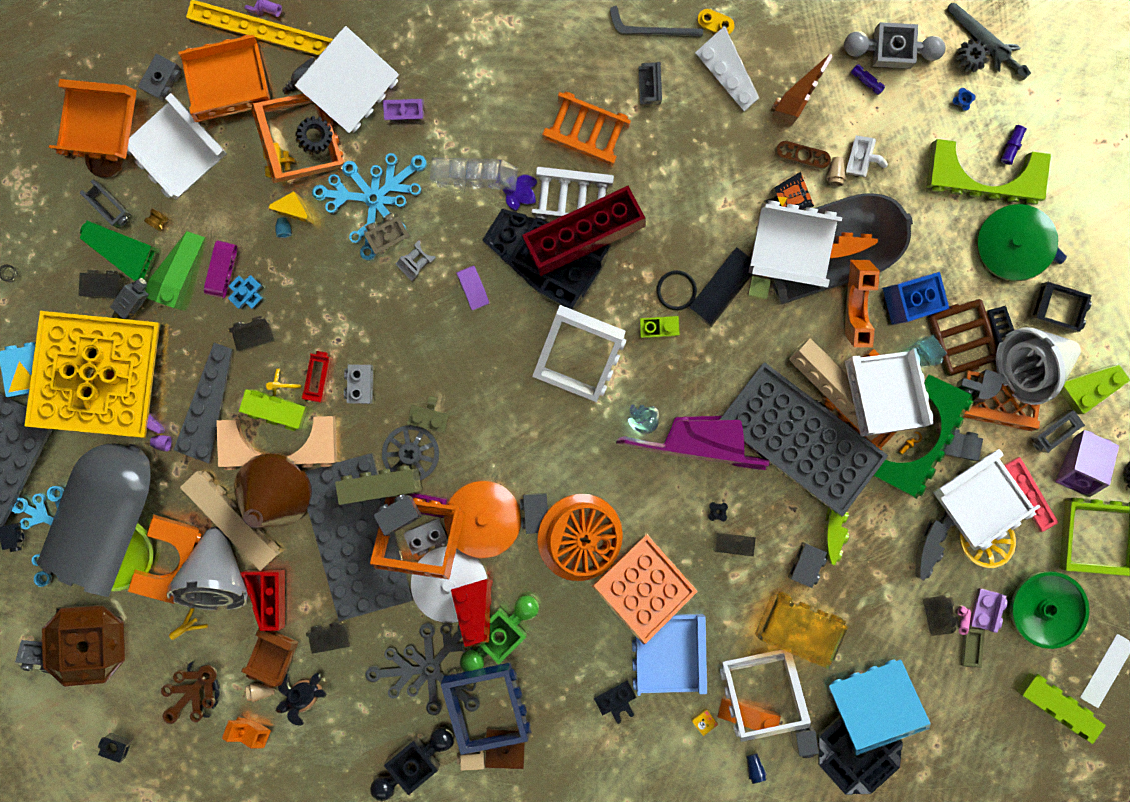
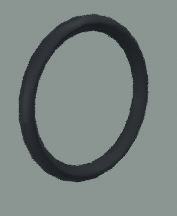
(672, 273)

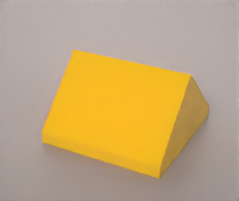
(292, 207)

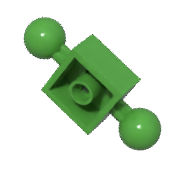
(499, 648)

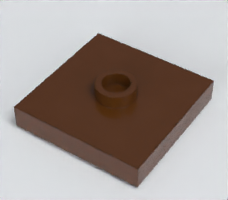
(507, 756)

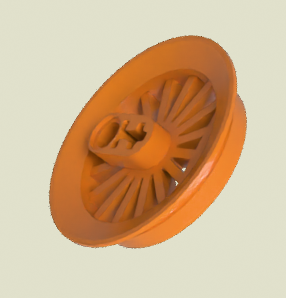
(553, 529)

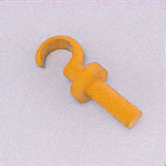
(910, 443)

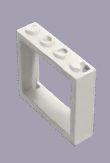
(590, 325)
(727, 666)

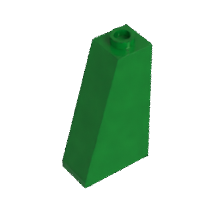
(122, 251)

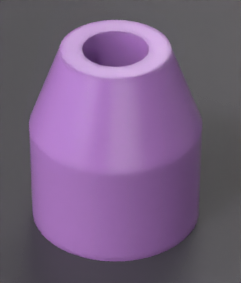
(161, 442)

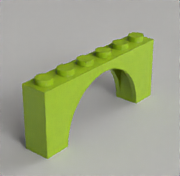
(947, 174)

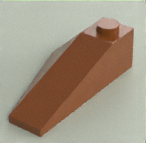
(794, 100)

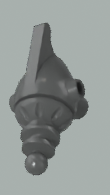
(297, 74)

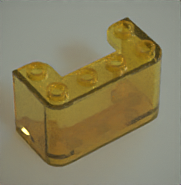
(801, 630)

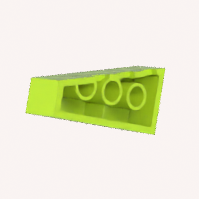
(1061, 708)

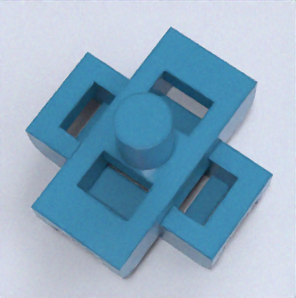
(245, 291)

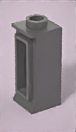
(90, 196)
(1041, 443)

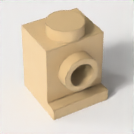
(471, 761)

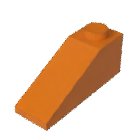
(752, 716)

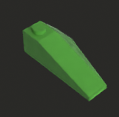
(173, 276)

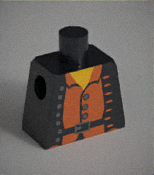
(792, 192)

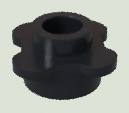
(714, 507)

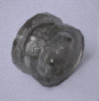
(13, 270)

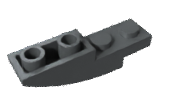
(929, 549)

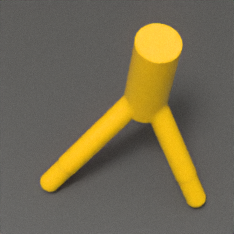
(275, 384)
(186, 626)

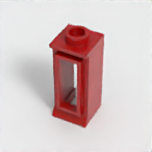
(320, 396)

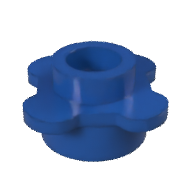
(963, 93)

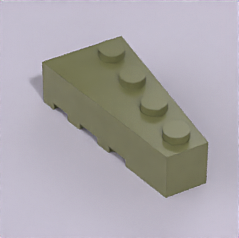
(378, 486)

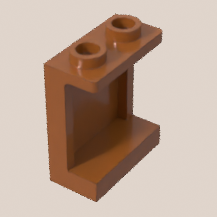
(270, 658)

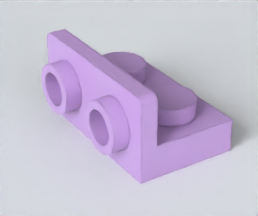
(988, 610)

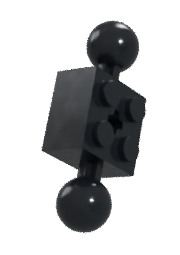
(412, 777)

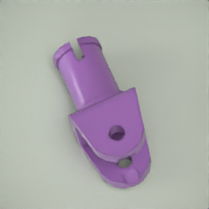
(264, 6)

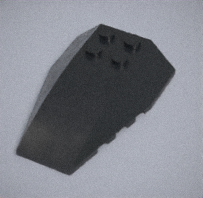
(564, 285)

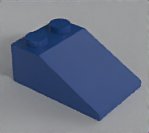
(915, 298)

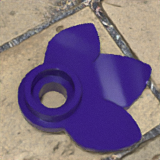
(523, 192)

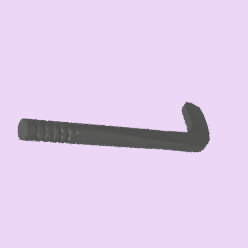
(622, 29)

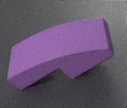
(472, 287)

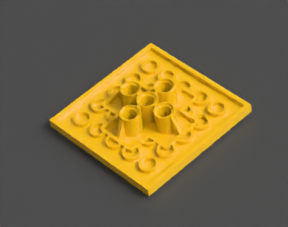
(116, 404)

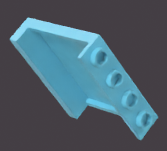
(879, 706)

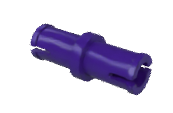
(1013, 144)

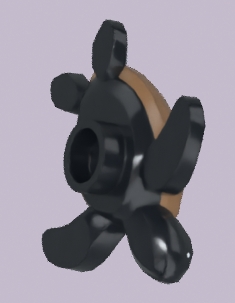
(299, 697)

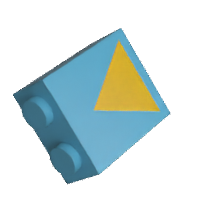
(17, 369)

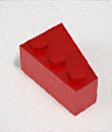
(267, 597)
(473, 611)

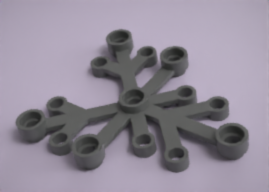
(408, 671)

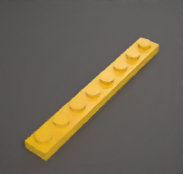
(260, 28)

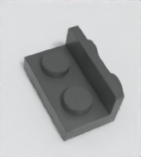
(30, 656)

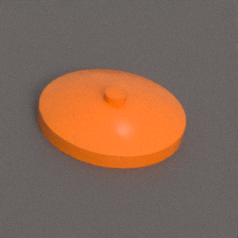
(489, 519)

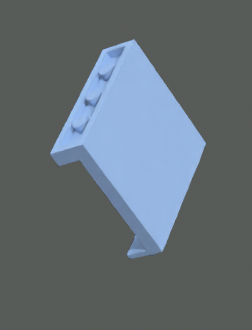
(673, 657)

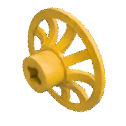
(1006, 557)

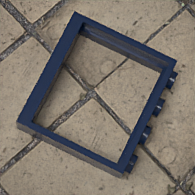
(503, 670)

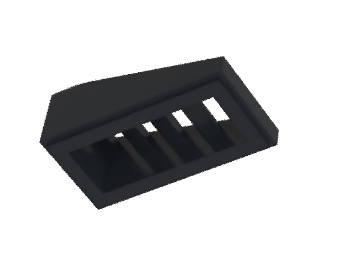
(1008, 323)

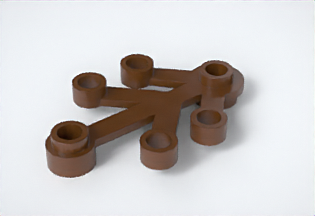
(190, 691)

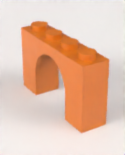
(862, 278)
(183, 539)

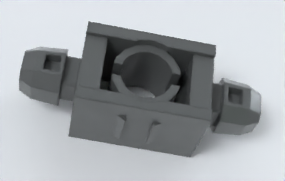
(129, 299)

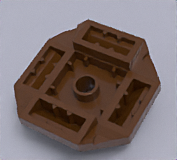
(97, 628)

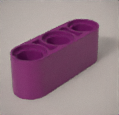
(220, 269)

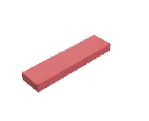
(1044, 516)

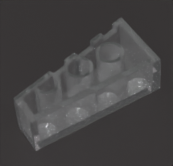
(474, 173)

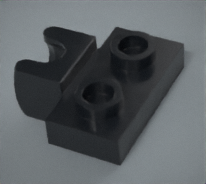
(616, 701)

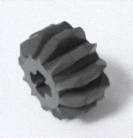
(968, 60)

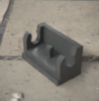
(650, 83)

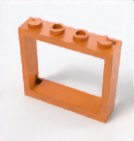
(268, 147)
(442, 572)

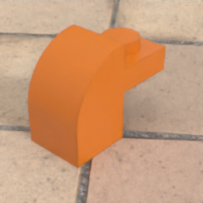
(247, 732)

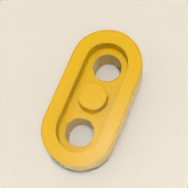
(716, 21)

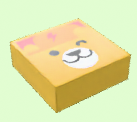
(704, 722)

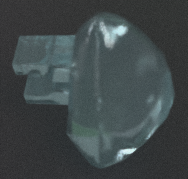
(644, 419)

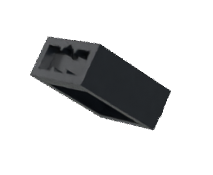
(1043, 300)

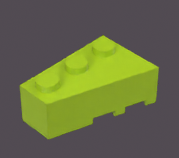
(1090, 389)
(273, 409)

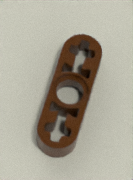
(815, 163)

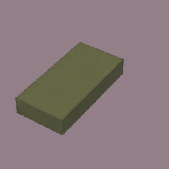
(973, 648)

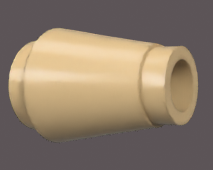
(836, 173)
(258, 691)

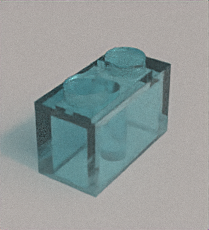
(929, 351)

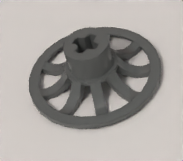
(410, 452)

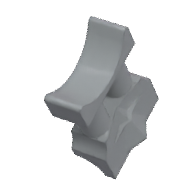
(411, 268)

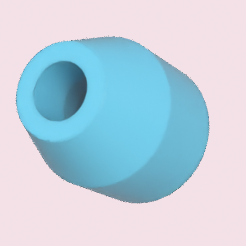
(283, 228)

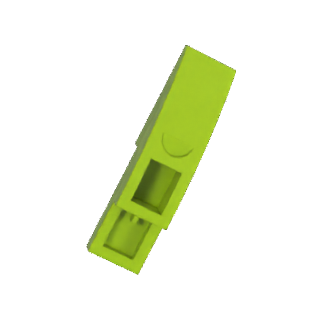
(834, 535)

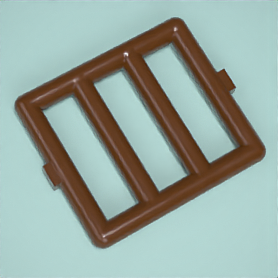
(983, 321)

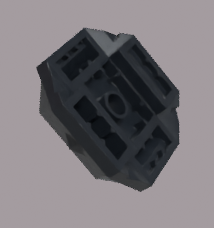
(855, 772)

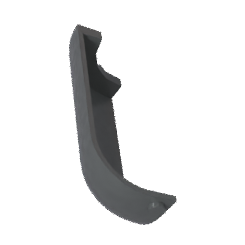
(860, 214)
(97, 517)

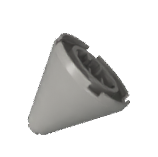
(209, 576)

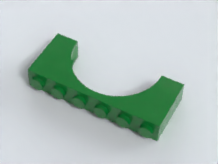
(913, 475)

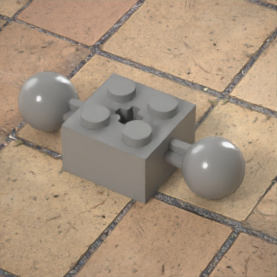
(905, 38)

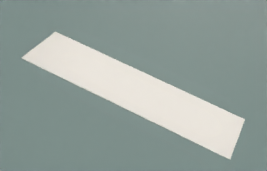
(1107, 671)

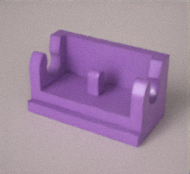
(403, 109)

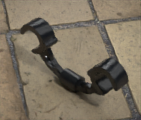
(216, 687)

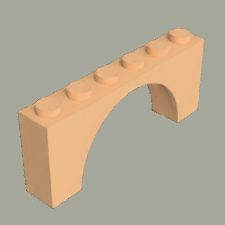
(319, 447)

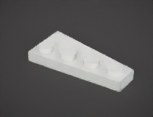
(725, 64)

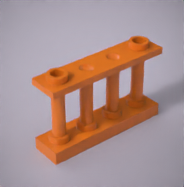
(571, 141)

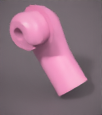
(965, 615)

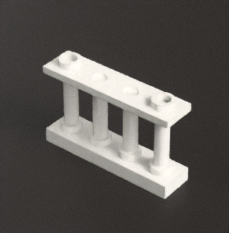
(564, 178)

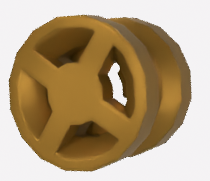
(156, 219)

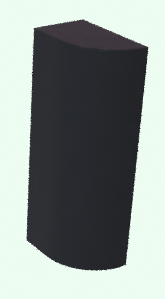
(722, 288)

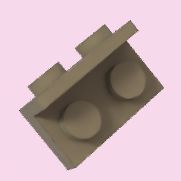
(385, 232)

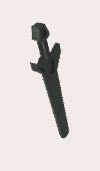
(1000, 51)

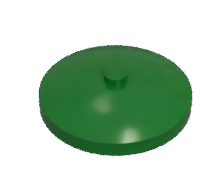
(1017, 242)
(1050, 609)

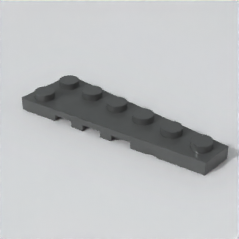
(200, 424)

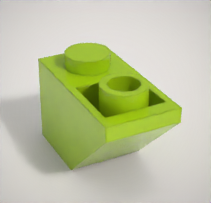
(659, 327)

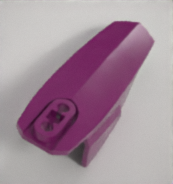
(703, 439)

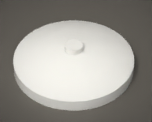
(434, 594)

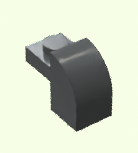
(986, 387)

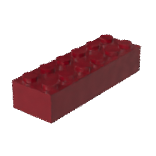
(584, 230)

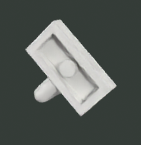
(862, 156)

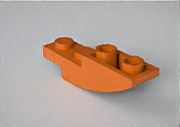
(849, 245)

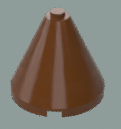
(271, 491)

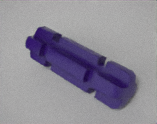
(868, 79)

